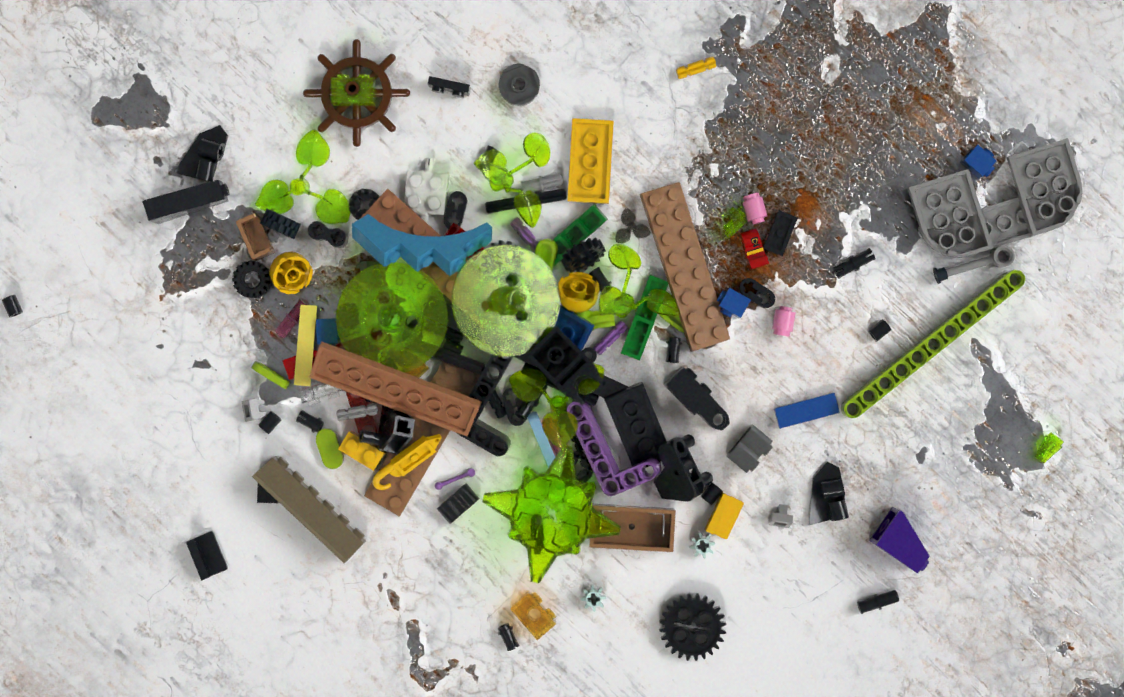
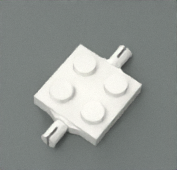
(426, 191)

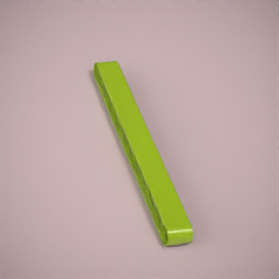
(942, 340)

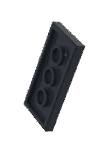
(636, 423)

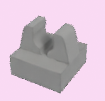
(251, 410)
(781, 518)

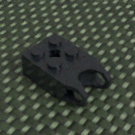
(569, 369)
(696, 397)

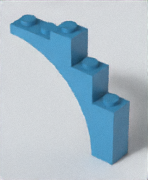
(419, 251)

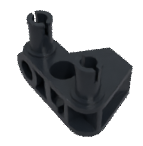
(393, 432)
(675, 479)

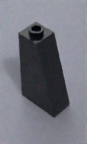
(185, 201)

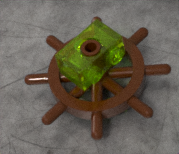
(357, 91)

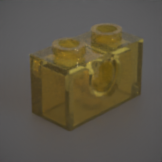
(538, 626)

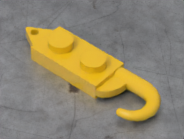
(407, 459)

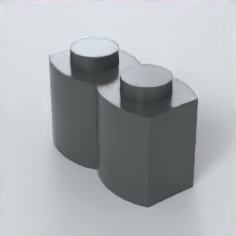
(750, 448)

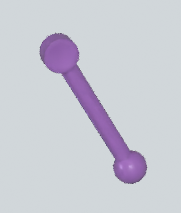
(471, 472)

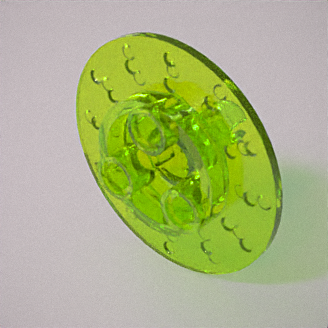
(485, 280)
(410, 295)

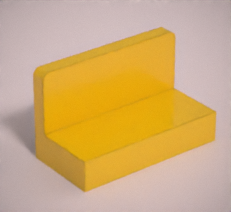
(724, 516)

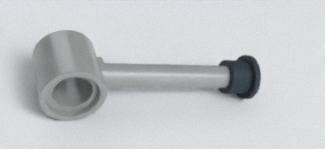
(943, 274)

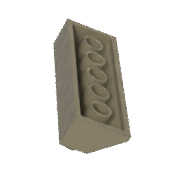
(310, 508)

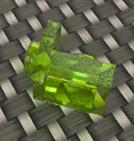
(732, 227)

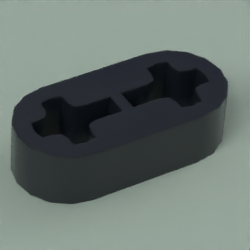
(450, 209)
(760, 289)
(509, 408)

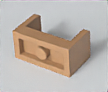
(255, 237)

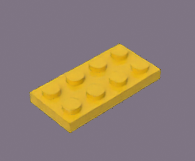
(590, 161)

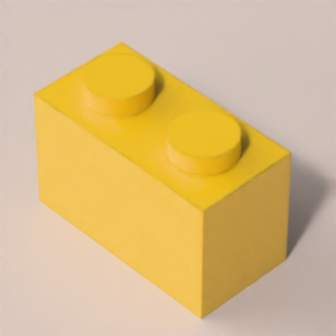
(362, 452)

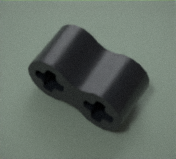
(327, 234)
(458, 503)

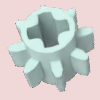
(707, 548)
(598, 601)

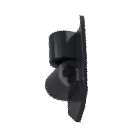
(204, 155)
(828, 496)

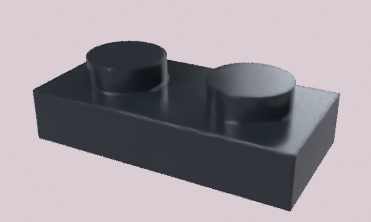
(440, 85)
(780, 233)

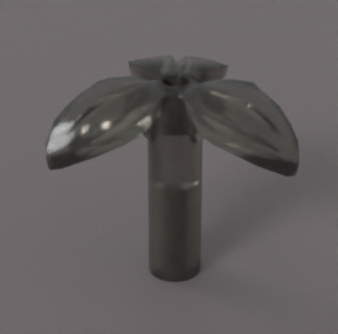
(628, 218)

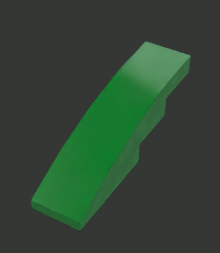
(579, 230)
(642, 322)

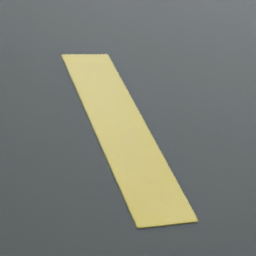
(305, 345)

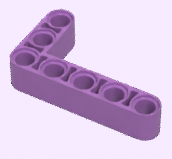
(605, 455)

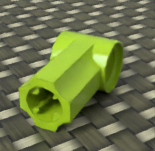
(598, 320)

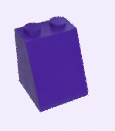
(900, 541)

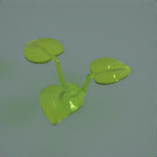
(494, 169)
(277, 197)
(620, 304)
(558, 424)

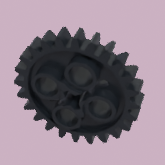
(689, 645)

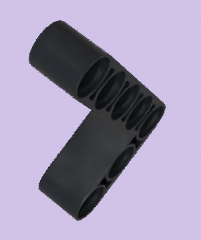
(492, 434)

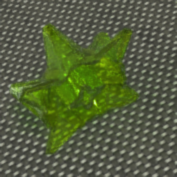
(537, 528)

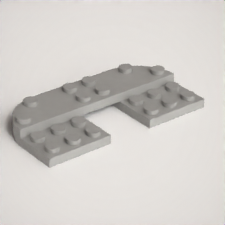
(1046, 200)

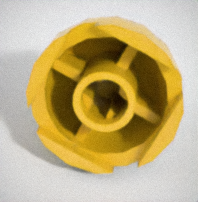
(290, 272)
(578, 292)

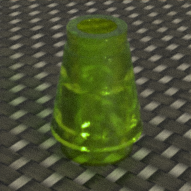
(1050, 446)

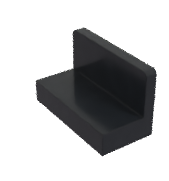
(207, 555)

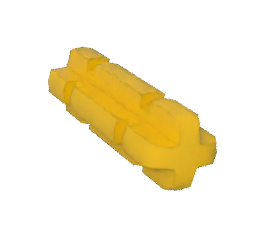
(696, 67)

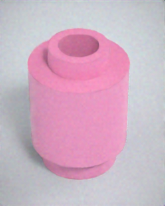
(754, 208)
(783, 321)

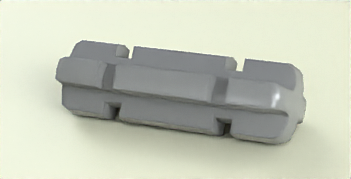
(356, 412)

